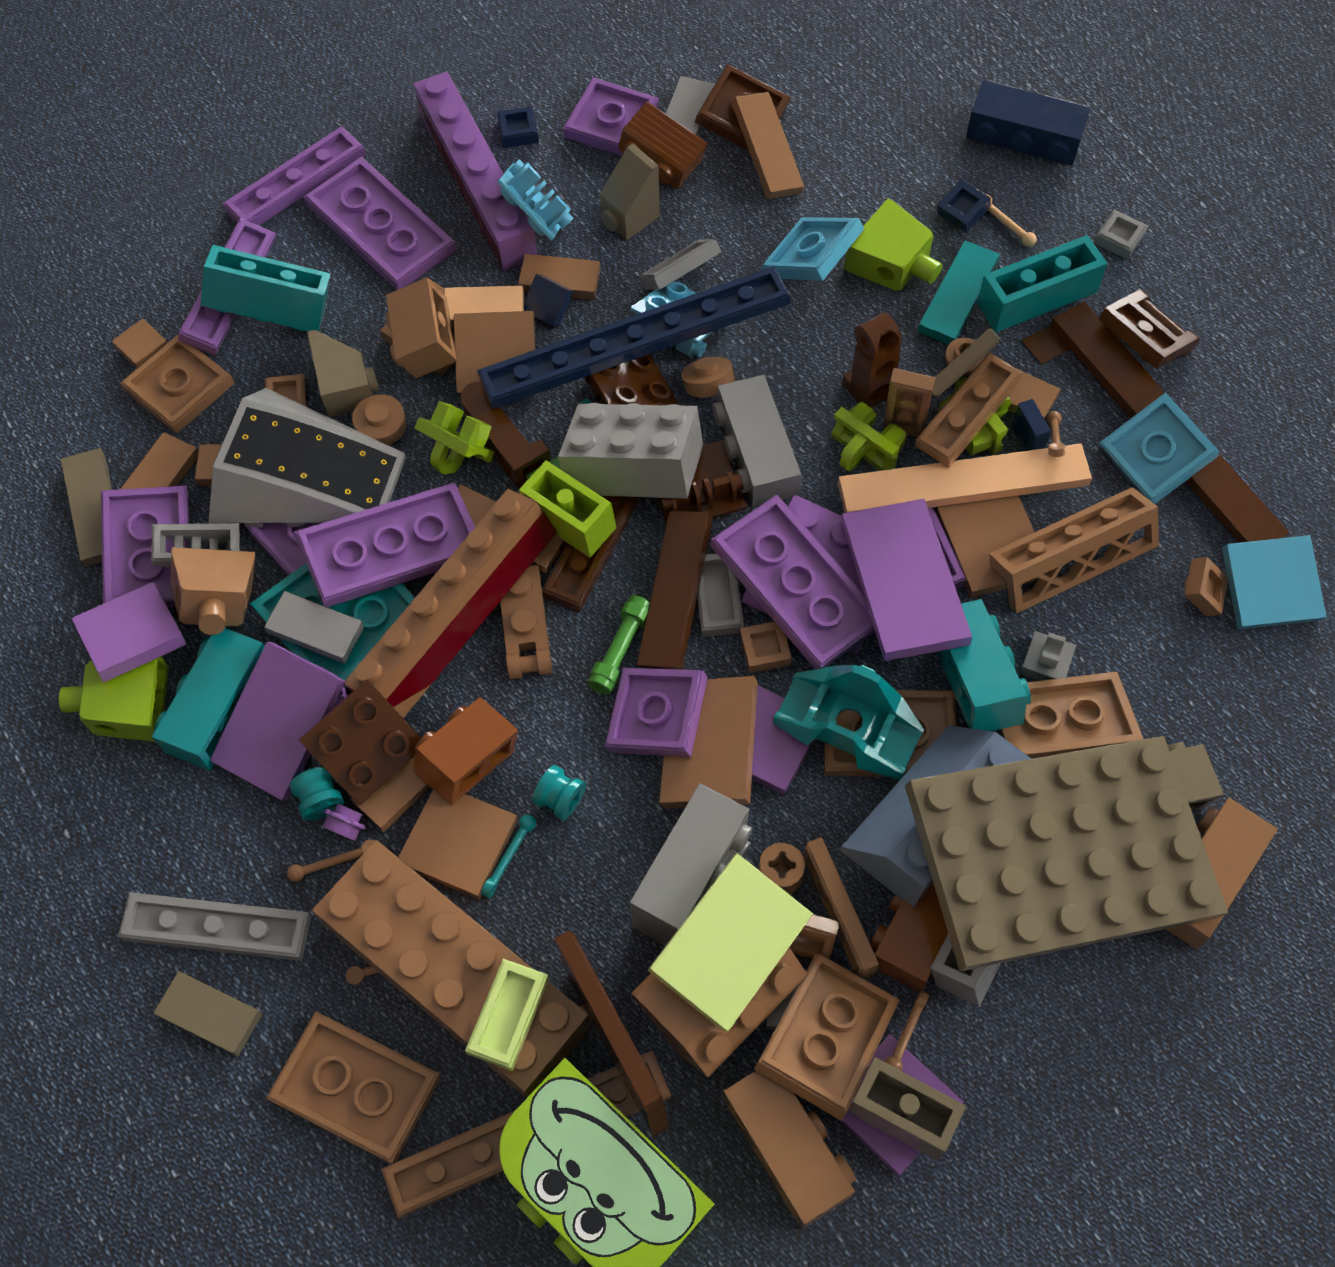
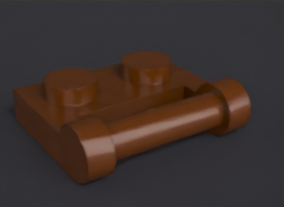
(1147, 329)

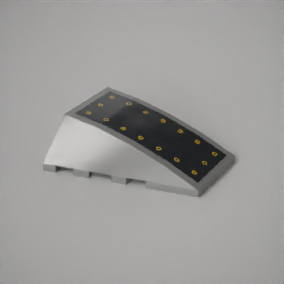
(297, 466)

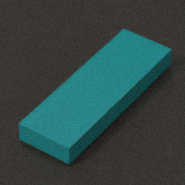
(958, 293)

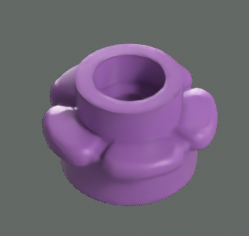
(343, 821)

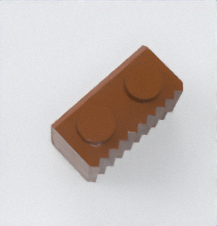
(665, 142)

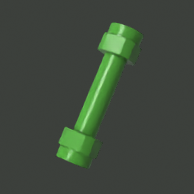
(605, 673)

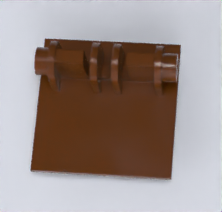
(630, 383)
(713, 487)
(362, 742)

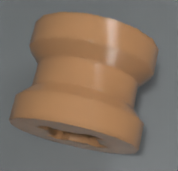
(783, 854)

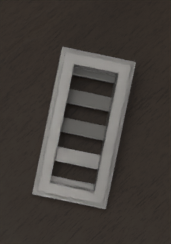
(210, 533)

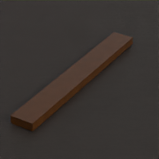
(1134, 390)

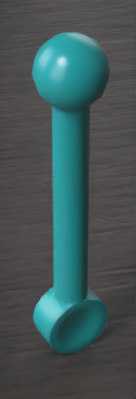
(526, 823)

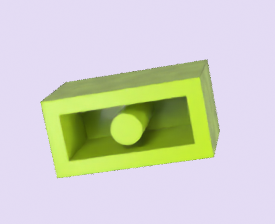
(572, 508)

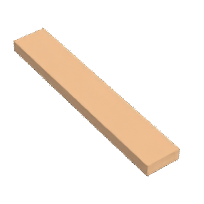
(967, 479)

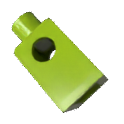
(893, 249)
(122, 705)

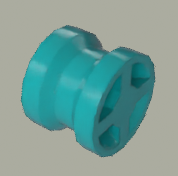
(558, 792)
(315, 793)

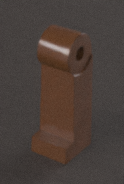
(873, 360)
(510, 447)

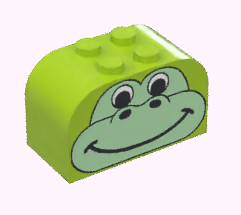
(596, 1176)

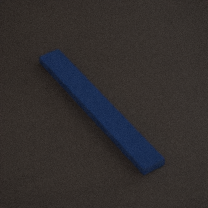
(633, 337)

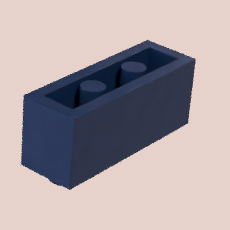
(1027, 122)

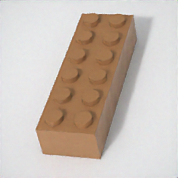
(441, 959)

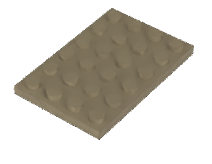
(1063, 851)

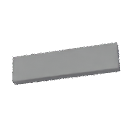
(215, 926)

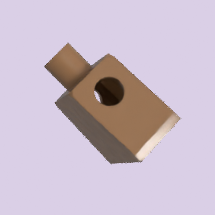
(211, 587)

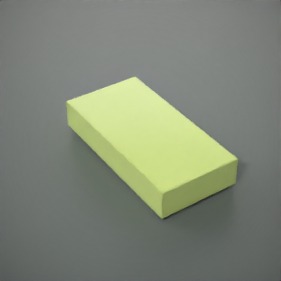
(507, 1014)

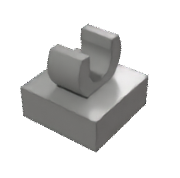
(1047, 657)

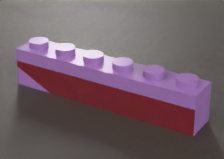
(474, 169)

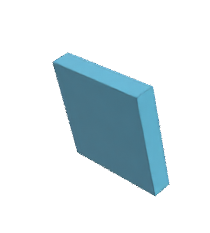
(814, 247)
(1159, 449)
(1274, 582)

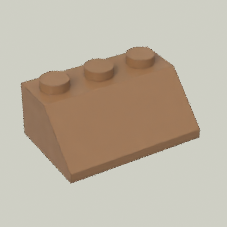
(697, 1037)

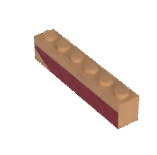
(455, 601)

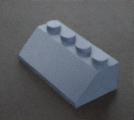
(888, 839)

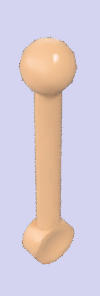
(1028, 238)

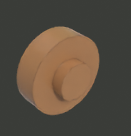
(705, 375)
(380, 418)

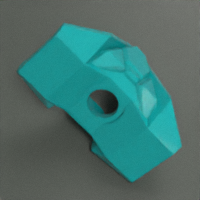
(888, 724)

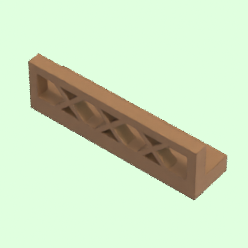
(1077, 539)

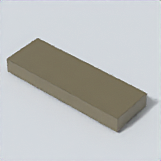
(85, 478)

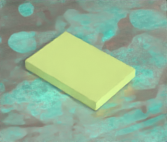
(730, 942)

